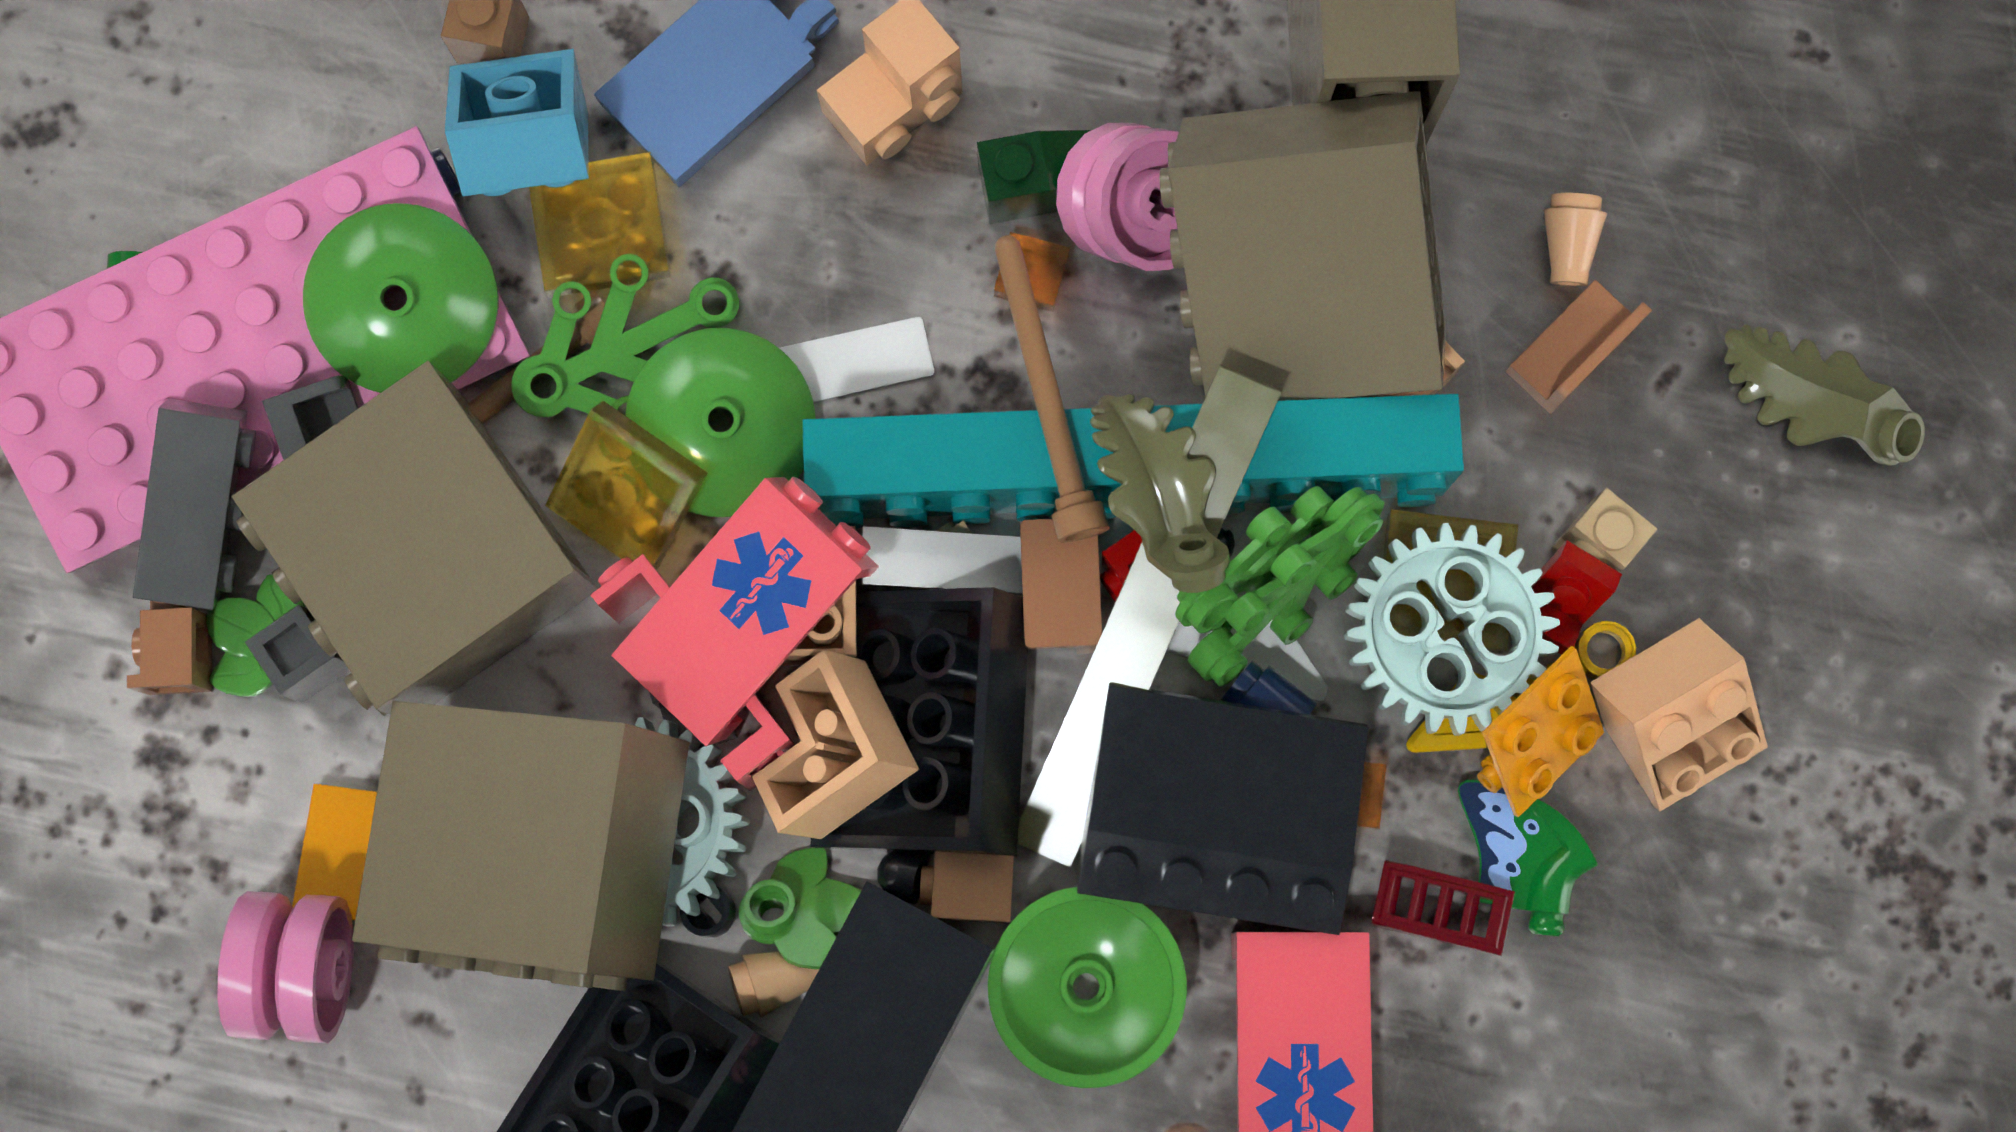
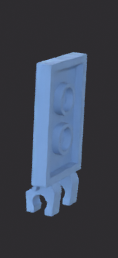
(712, 77)

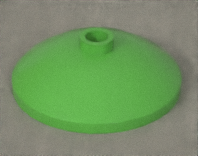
(446, 284)
(732, 373)
(1095, 1038)

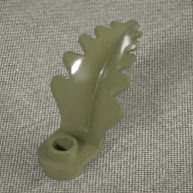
(1821, 396)
(1160, 490)

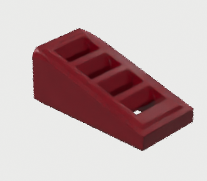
(1387, 898)

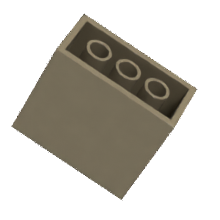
(1374, 50)
(1309, 247)
(412, 544)
(521, 844)

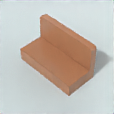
(1574, 345)
(1059, 589)

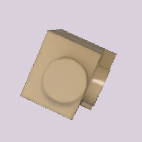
(1609, 531)

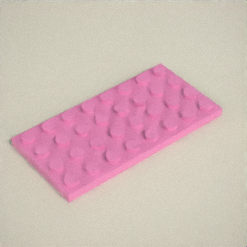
(192, 322)

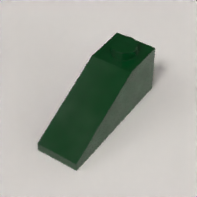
(1023, 172)

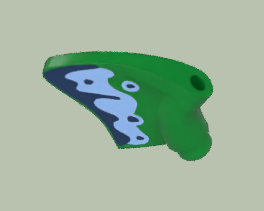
(1528, 854)

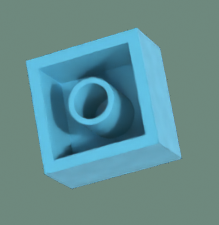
(517, 123)

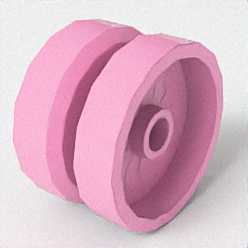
(1113, 195)
(285, 967)

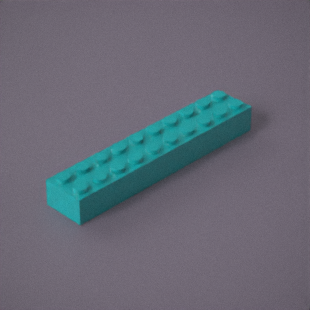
(1002, 463)

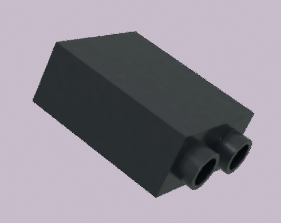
(869, 1023)

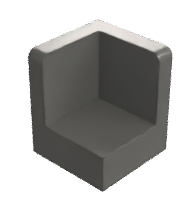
(309, 412)
(294, 657)

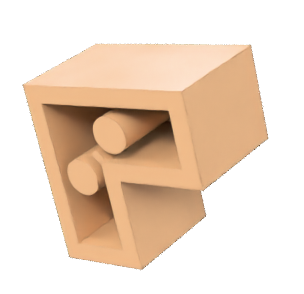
(896, 85)
(845, 752)

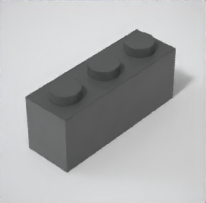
(191, 504)

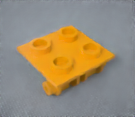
(1541, 734)
(335, 843)

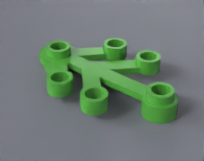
(610, 349)
(1317, 561)
(1251, 567)

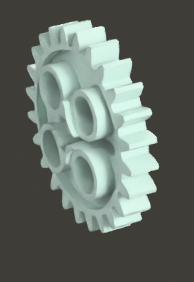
(1402, 661)
(707, 847)

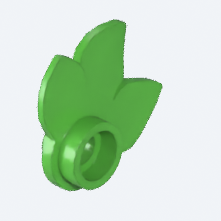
(234, 623)
(811, 908)

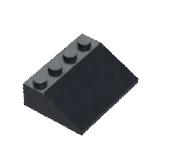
(958, 694)
(1223, 809)
(646, 1063)

